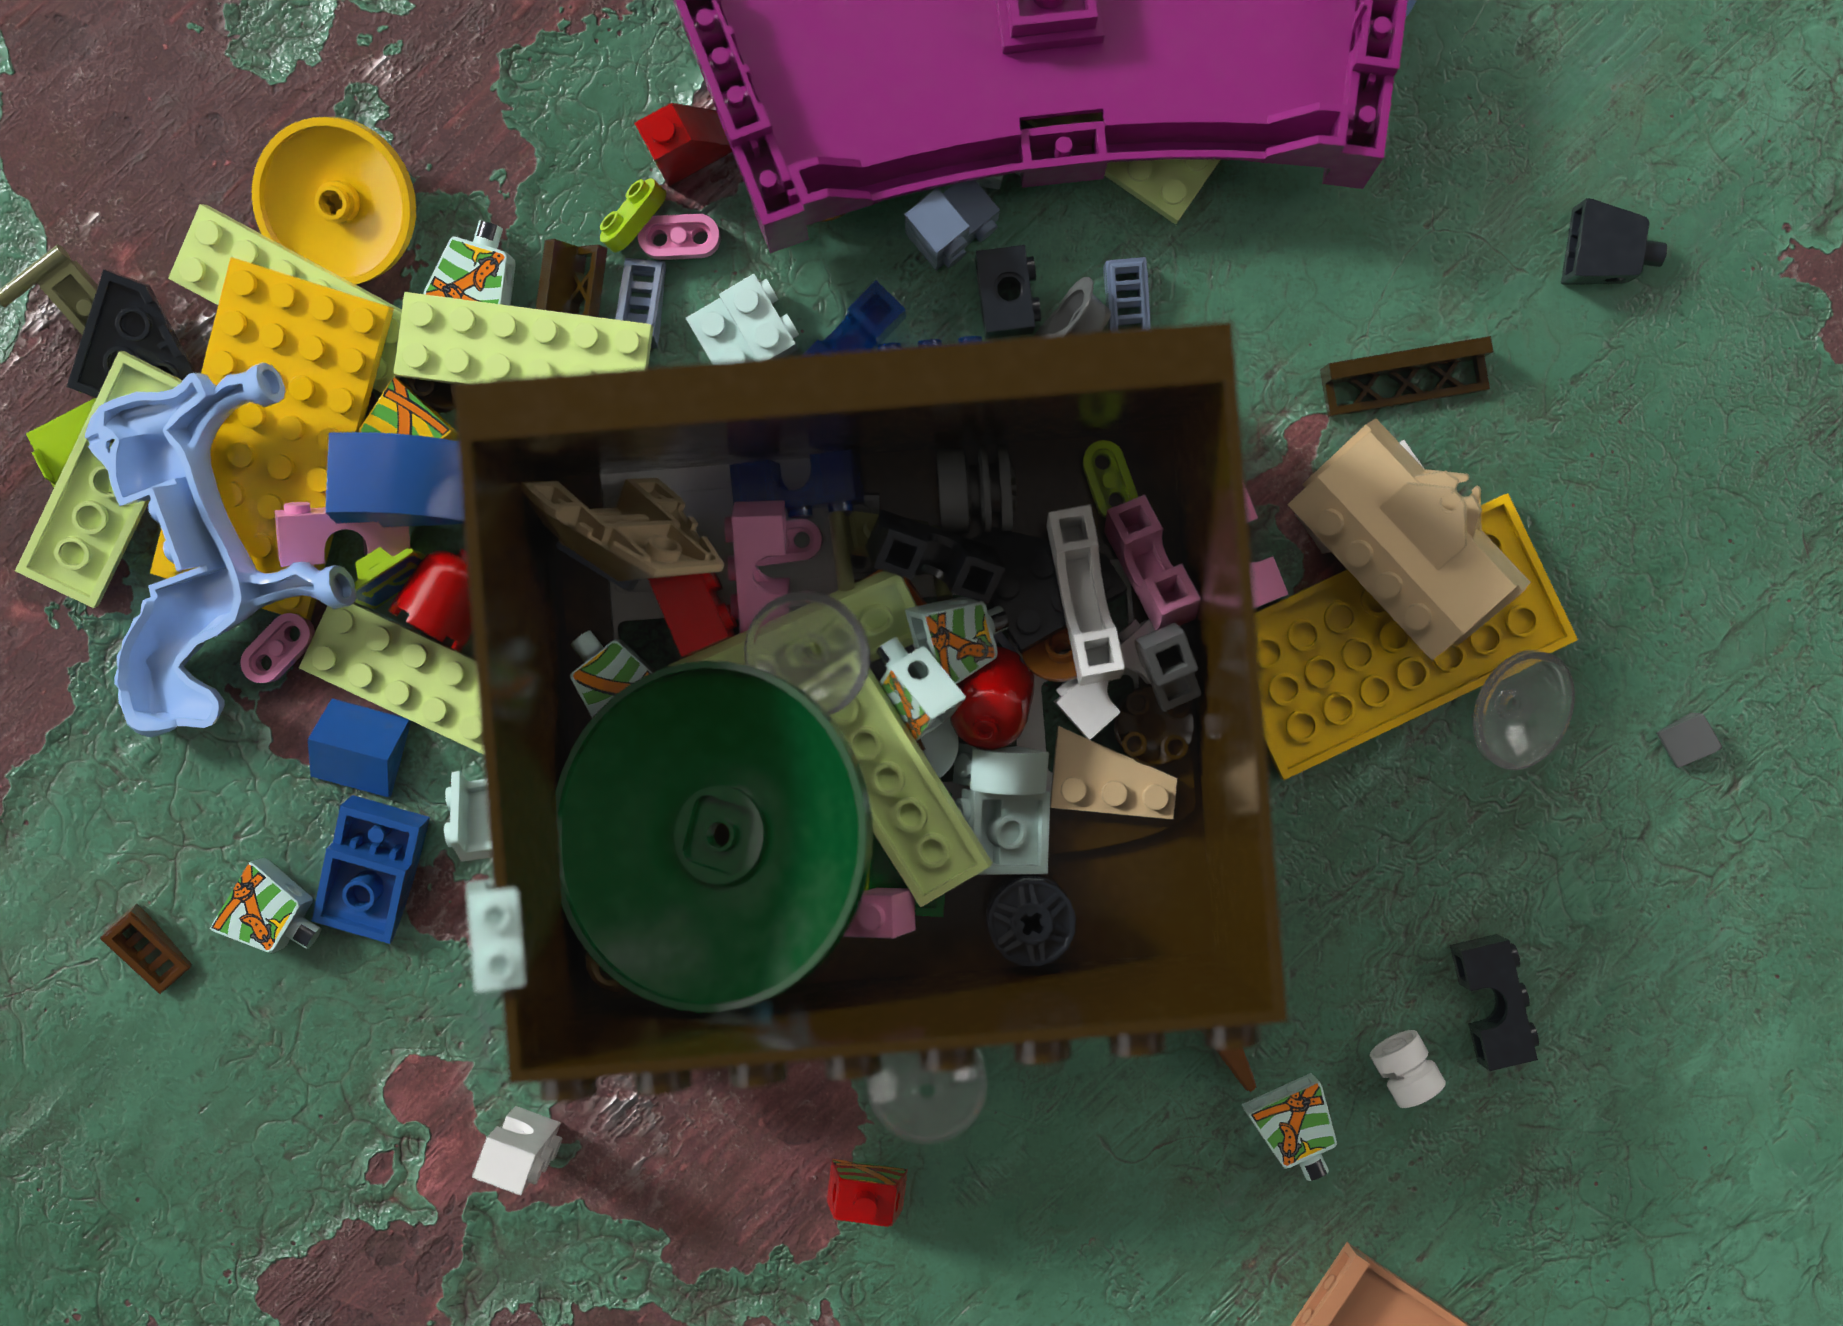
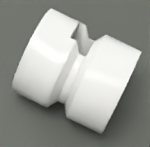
(1410, 1074)

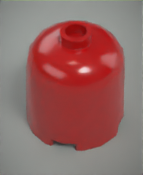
(439, 598)
(995, 702)

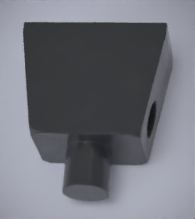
(1608, 245)

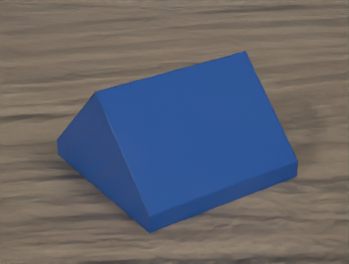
(358, 747)

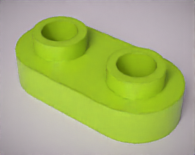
(624, 225)
(1113, 480)

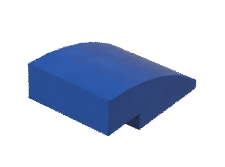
(393, 480)
(369, 868)

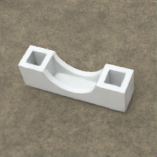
(1083, 597)

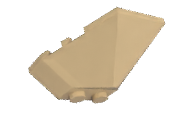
(631, 542)

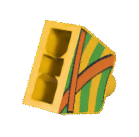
(405, 413)

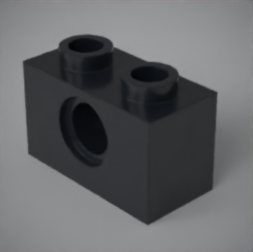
(997, 268)

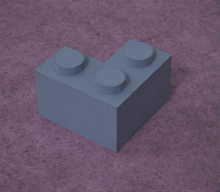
(950, 221)

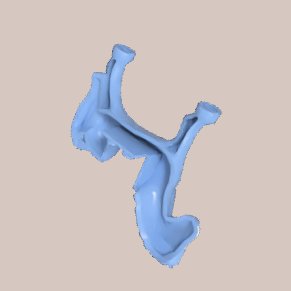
(166, 458)

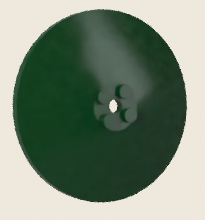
(640, 850)

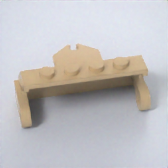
(1409, 539)

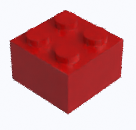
(694, 610)

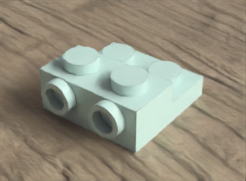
(744, 324)
(1010, 829)

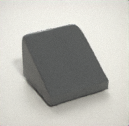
(1689, 739)

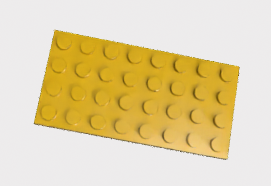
(278, 454)
(1348, 671)

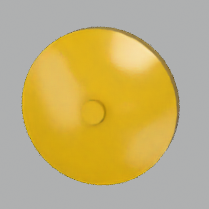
(335, 197)

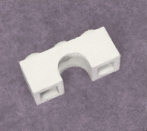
(1089, 704)
(518, 1151)

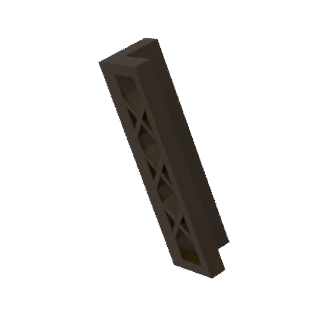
(563, 278)
(1403, 361)

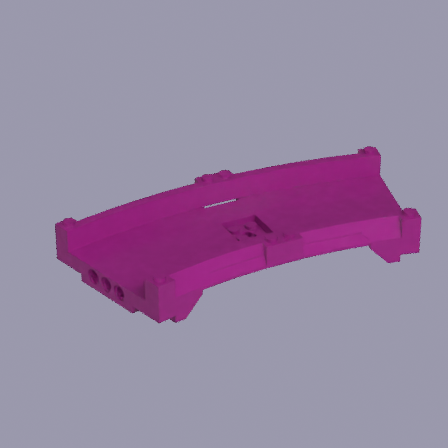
(918, 95)

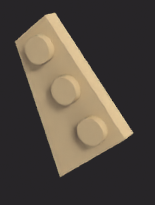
(1106, 781)

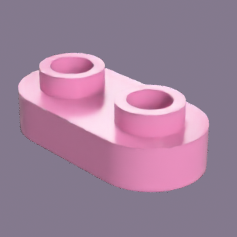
(680, 236)
(793, 552)
(278, 645)

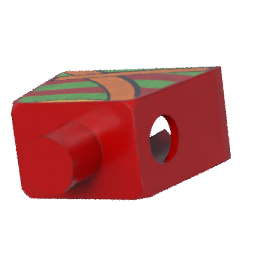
(866, 1192)

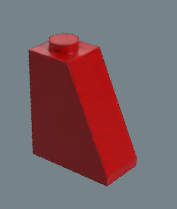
(683, 139)

